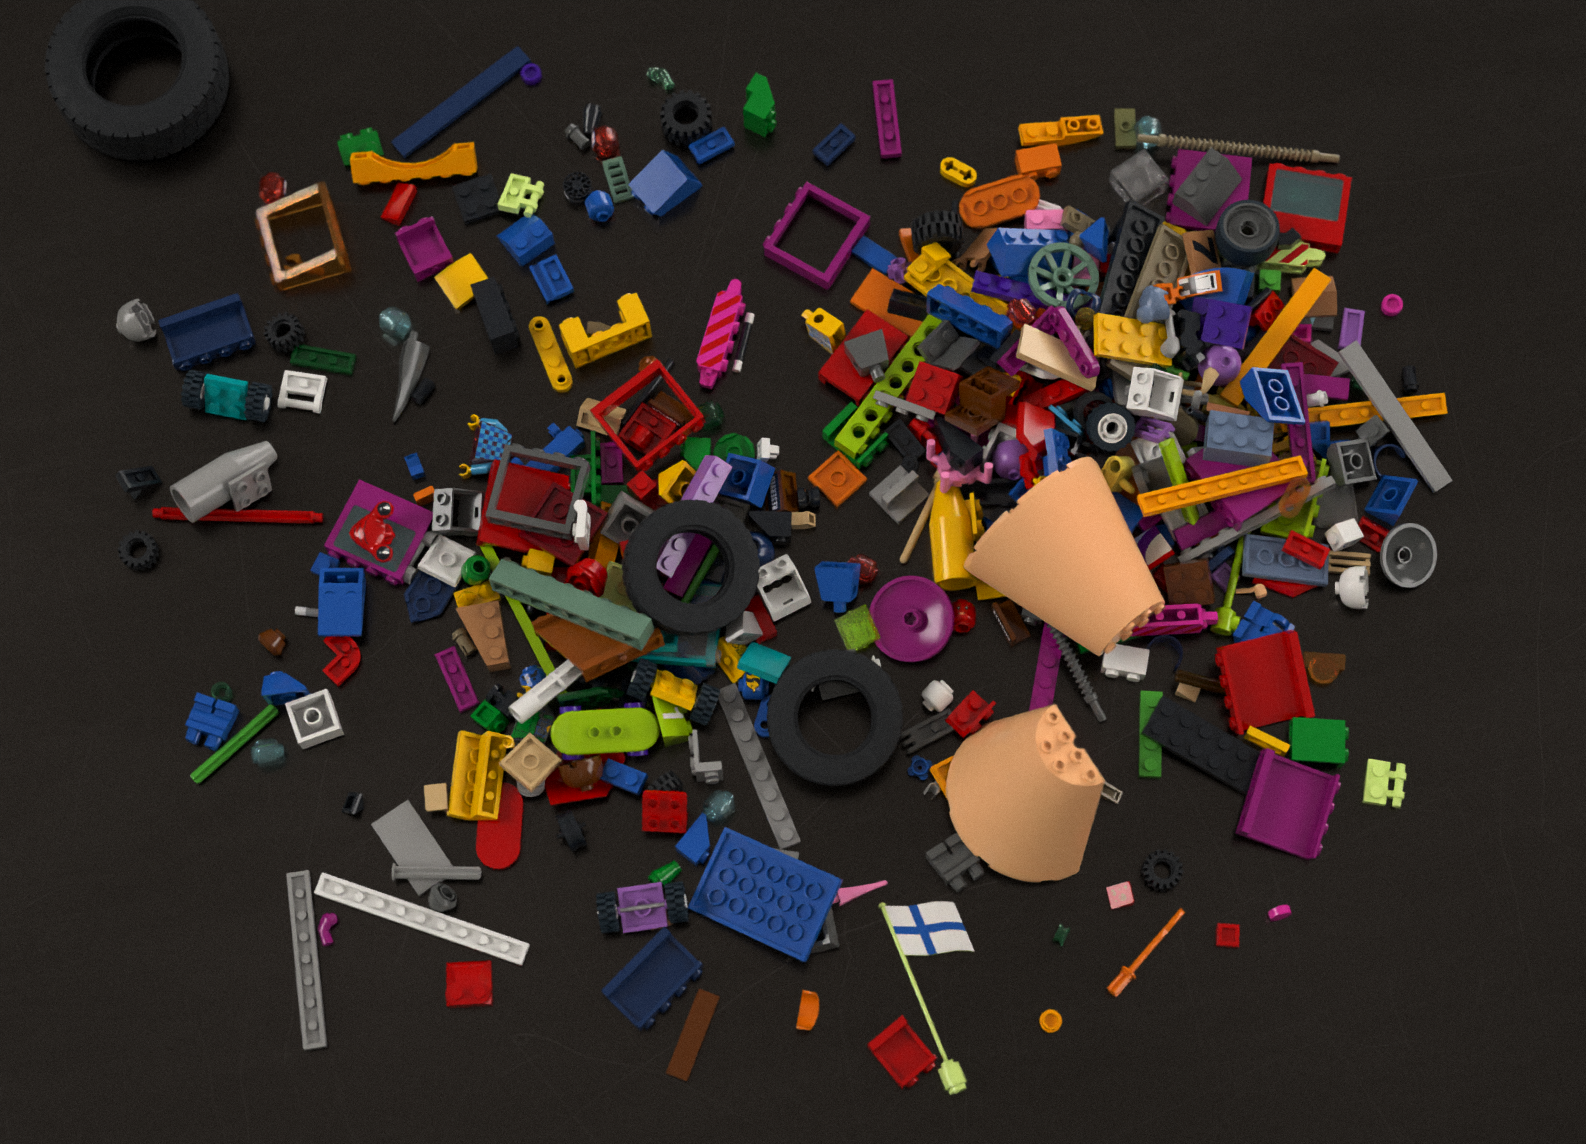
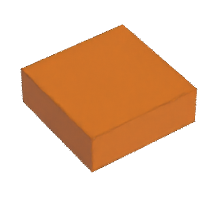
(424, 496)

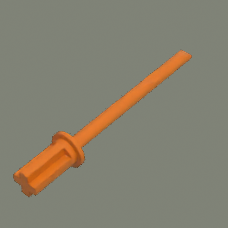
(1127, 974)

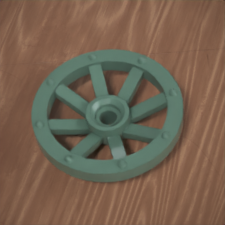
(1062, 273)

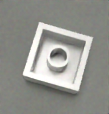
(314, 719)

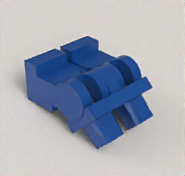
(1260, 623)

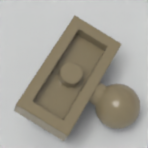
(1076, 223)

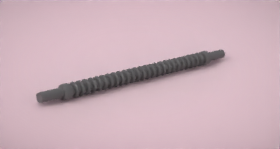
(1090, 696)

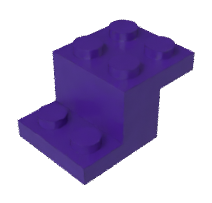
(1222, 322)

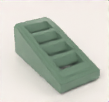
(613, 167)

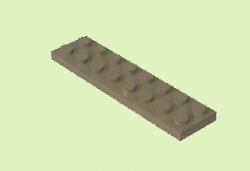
(1163, 264)

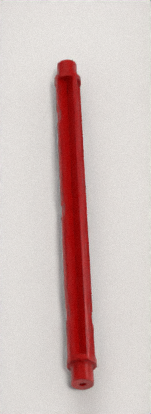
(244, 515)

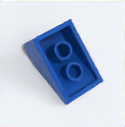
(1272, 395)

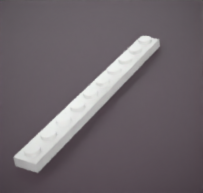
(422, 919)

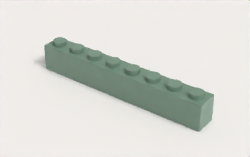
(572, 604)

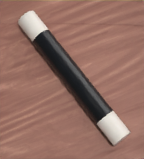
(743, 342)

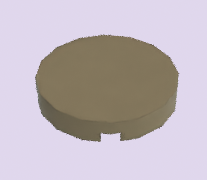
(1185, 427)

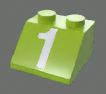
(672, 722)

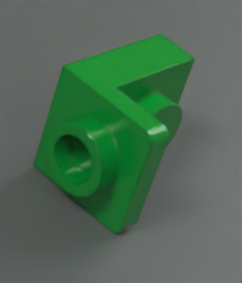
(490, 717)

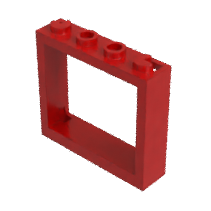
(628, 390)

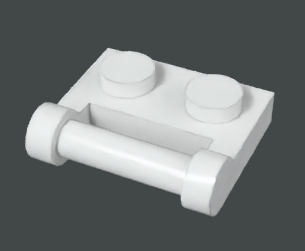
(305, 385)
(581, 529)

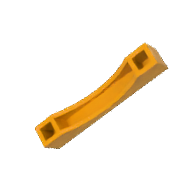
(370, 167)

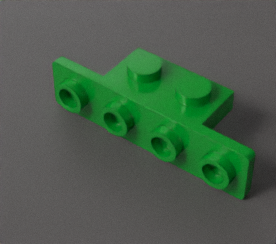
(594, 480)

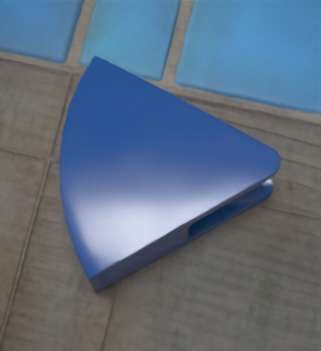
(1234, 286)

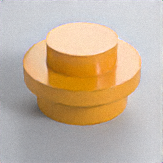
(1050, 1021)

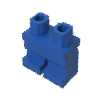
(211, 720)

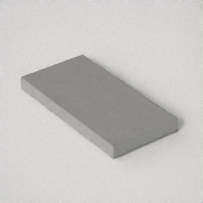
(410, 843)

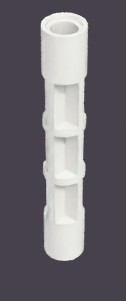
(544, 691)

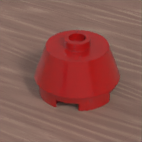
(588, 576)

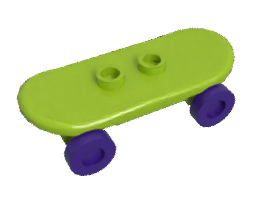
(604, 731)

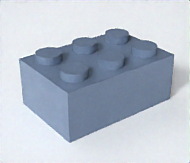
(1237, 439)

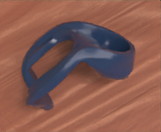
(1072, 297)

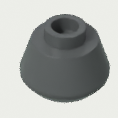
(442, 898)

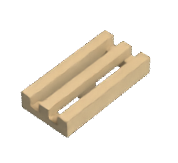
(1349, 555)

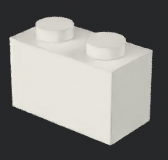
(1125, 662)

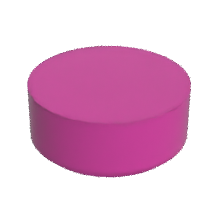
(1392, 305)
(1279, 912)

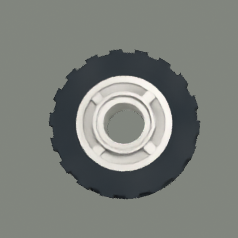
(1119, 436)

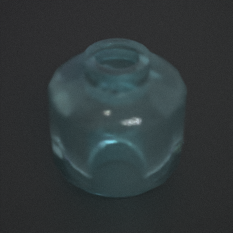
(1148, 126)
(394, 321)
(267, 752)
(719, 806)

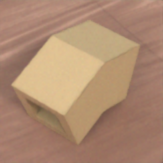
(803, 520)

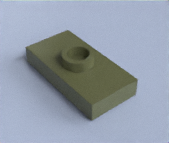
(1124, 128)

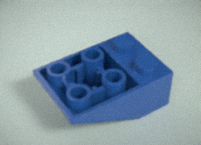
(341, 601)

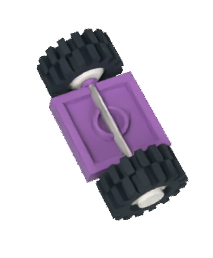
(642, 907)

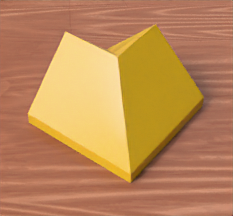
(675, 481)

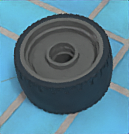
(1247, 233)

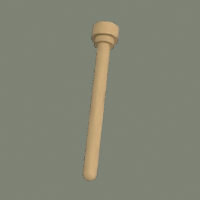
(920, 523)

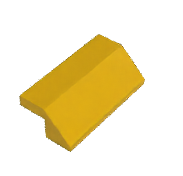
(476, 776)

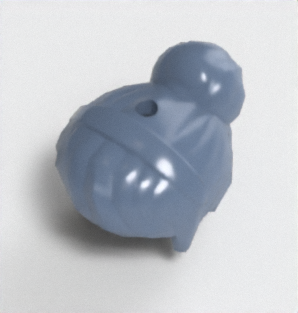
(1153, 305)

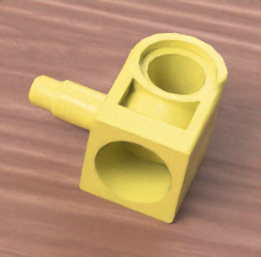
(1118, 477)

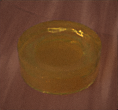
(1085, 318)

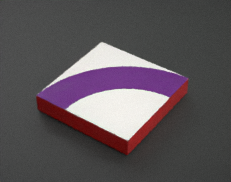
(1153, 547)

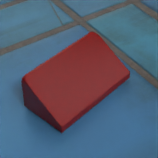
(399, 203)
(1373, 533)
(763, 619)

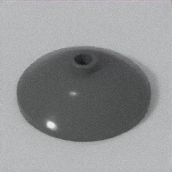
(1417, 555)

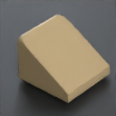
(1187, 692)

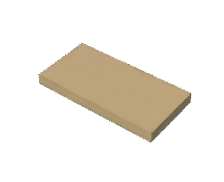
(1052, 356)

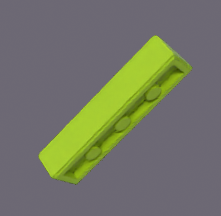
(1177, 475)

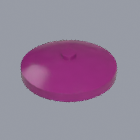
(912, 618)

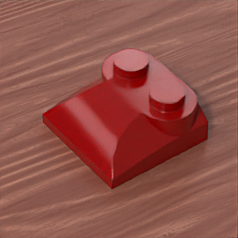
(469, 984)

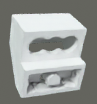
(1162, 403)
(778, 601)

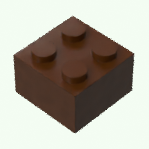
(1189, 582)

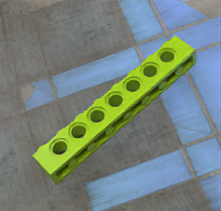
(857, 446)

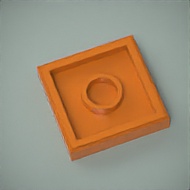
(837, 479)

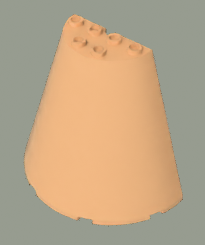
(1070, 559)
(1024, 795)

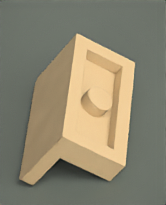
(587, 421)

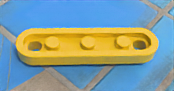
(550, 354)

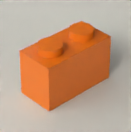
(1038, 161)

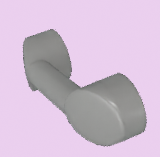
(1172, 344)
(428, 540)

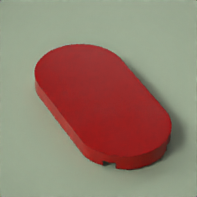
(500, 839)

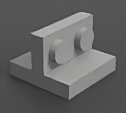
(899, 494)

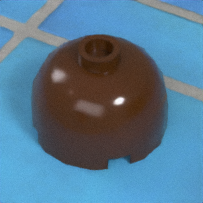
(582, 772)

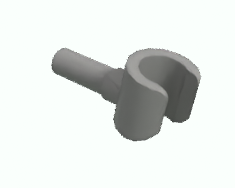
(934, 788)

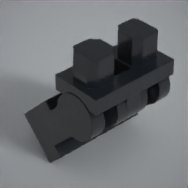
(1186, 326)

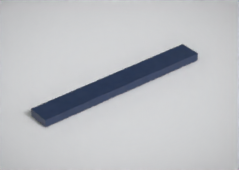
(460, 102)

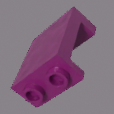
(424, 248)

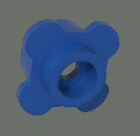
(925, 764)

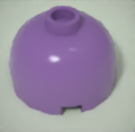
(1224, 360)
(1006, 459)

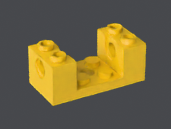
(600, 344)

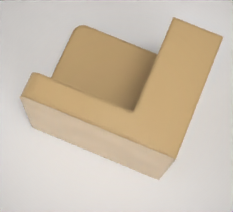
(436, 797)

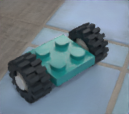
(226, 396)

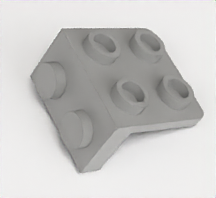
(705, 771)

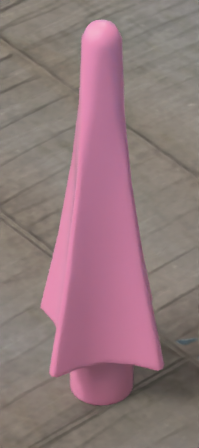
(847, 894)

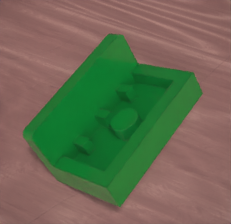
(364, 142)

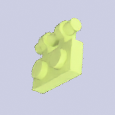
(515, 192)
(1377, 780)

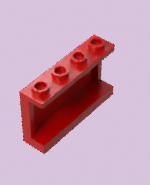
(840, 370)

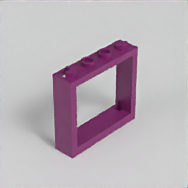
(822, 279)

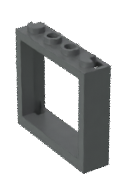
(529, 523)

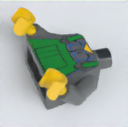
(538, 725)

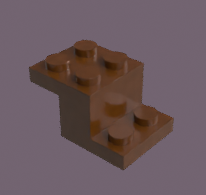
(982, 400)

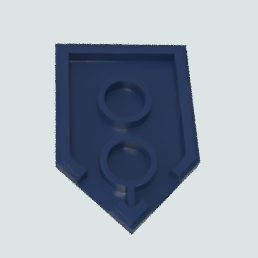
(427, 596)

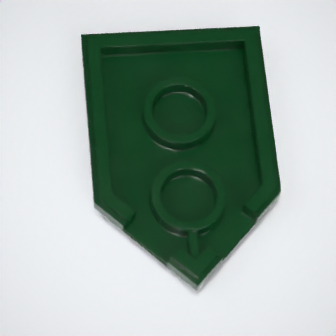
(590, 697)

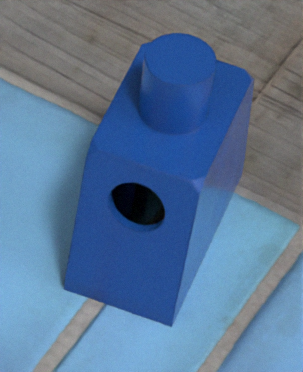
(838, 582)

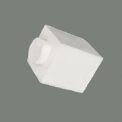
(1343, 535)

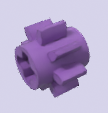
(898, 269)

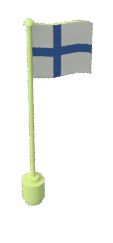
(929, 931)

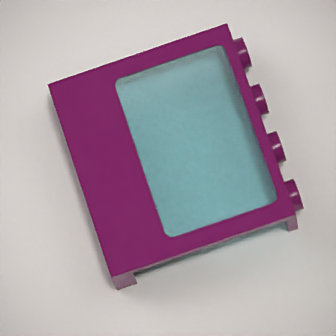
(408, 523)

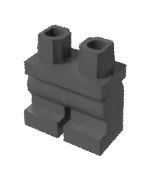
(956, 864)

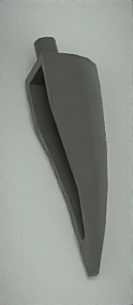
(410, 369)

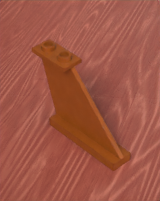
(587, 649)

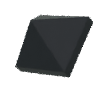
(353, 803)

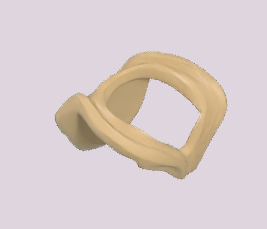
(1209, 377)

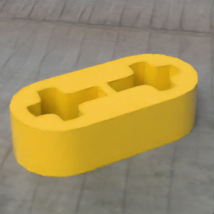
(958, 172)

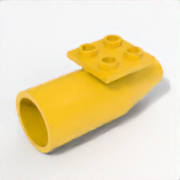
(953, 530)

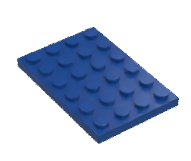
(765, 894)

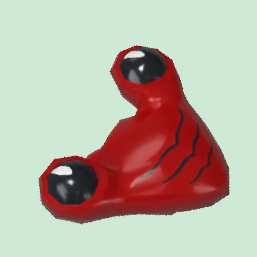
(374, 534)

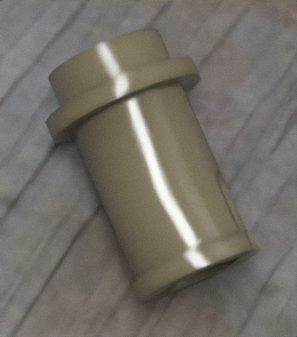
(463, 641)

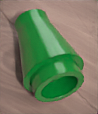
(665, 873)

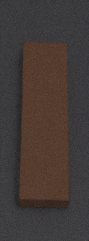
(692, 1035)

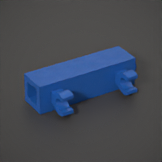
(567, 442)

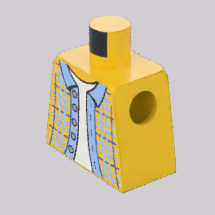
(824, 328)

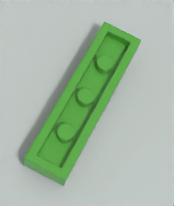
(1149, 751)

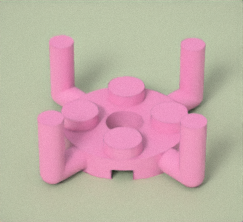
(951, 477)

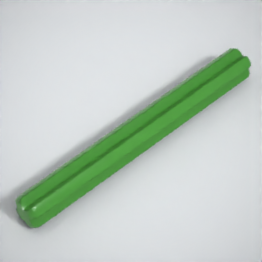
(234, 743)

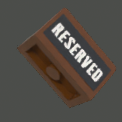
(671, 409)
(782, 492)
(1010, 622)

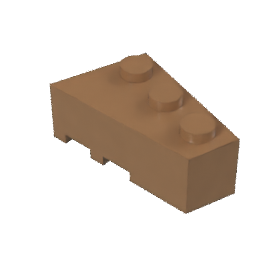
(487, 631)

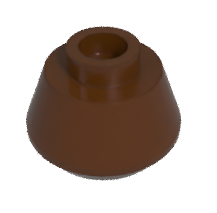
(272, 641)

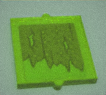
(857, 628)

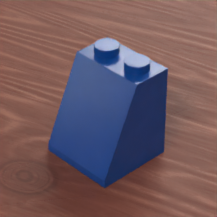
(664, 183)

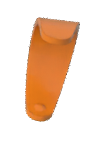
(808, 1010)

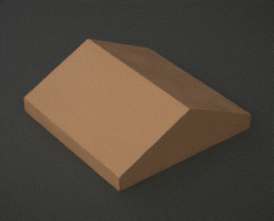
(1326, 303)

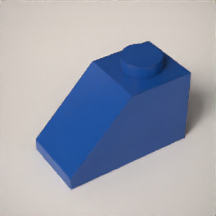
(695, 843)

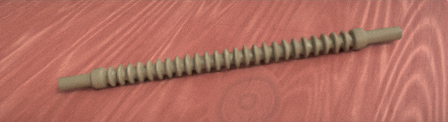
(1314, 156)

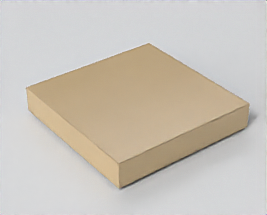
(530, 762)

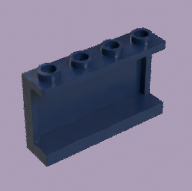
(207, 332)
(652, 979)

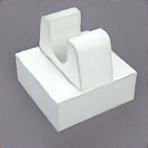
(766, 451)

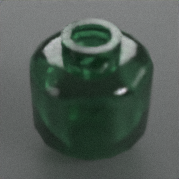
(712, 413)

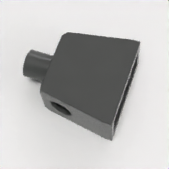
(868, 355)

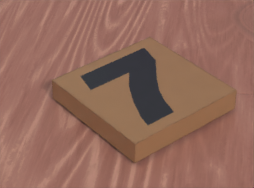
(1201, 250)

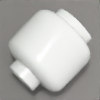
(937, 696)

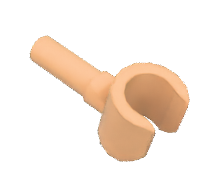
(1259, 589)

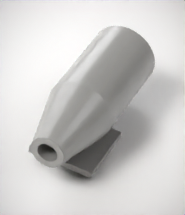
(234, 476)

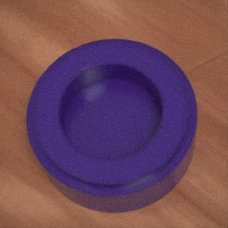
(531, 74)

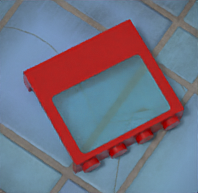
(1309, 203)

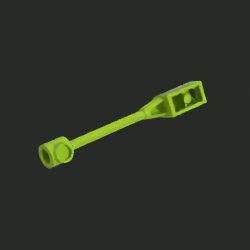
(1227, 618)

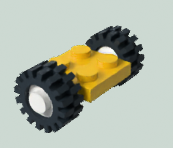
(673, 690)

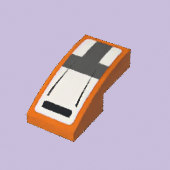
(1200, 284)

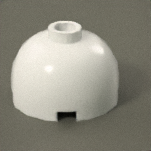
(1353, 587)

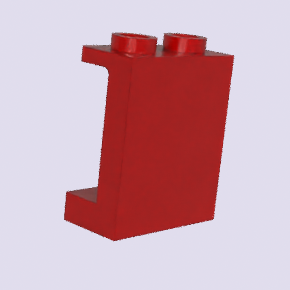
(902, 1053)

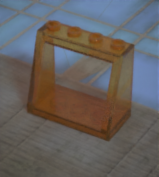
(318, 268)

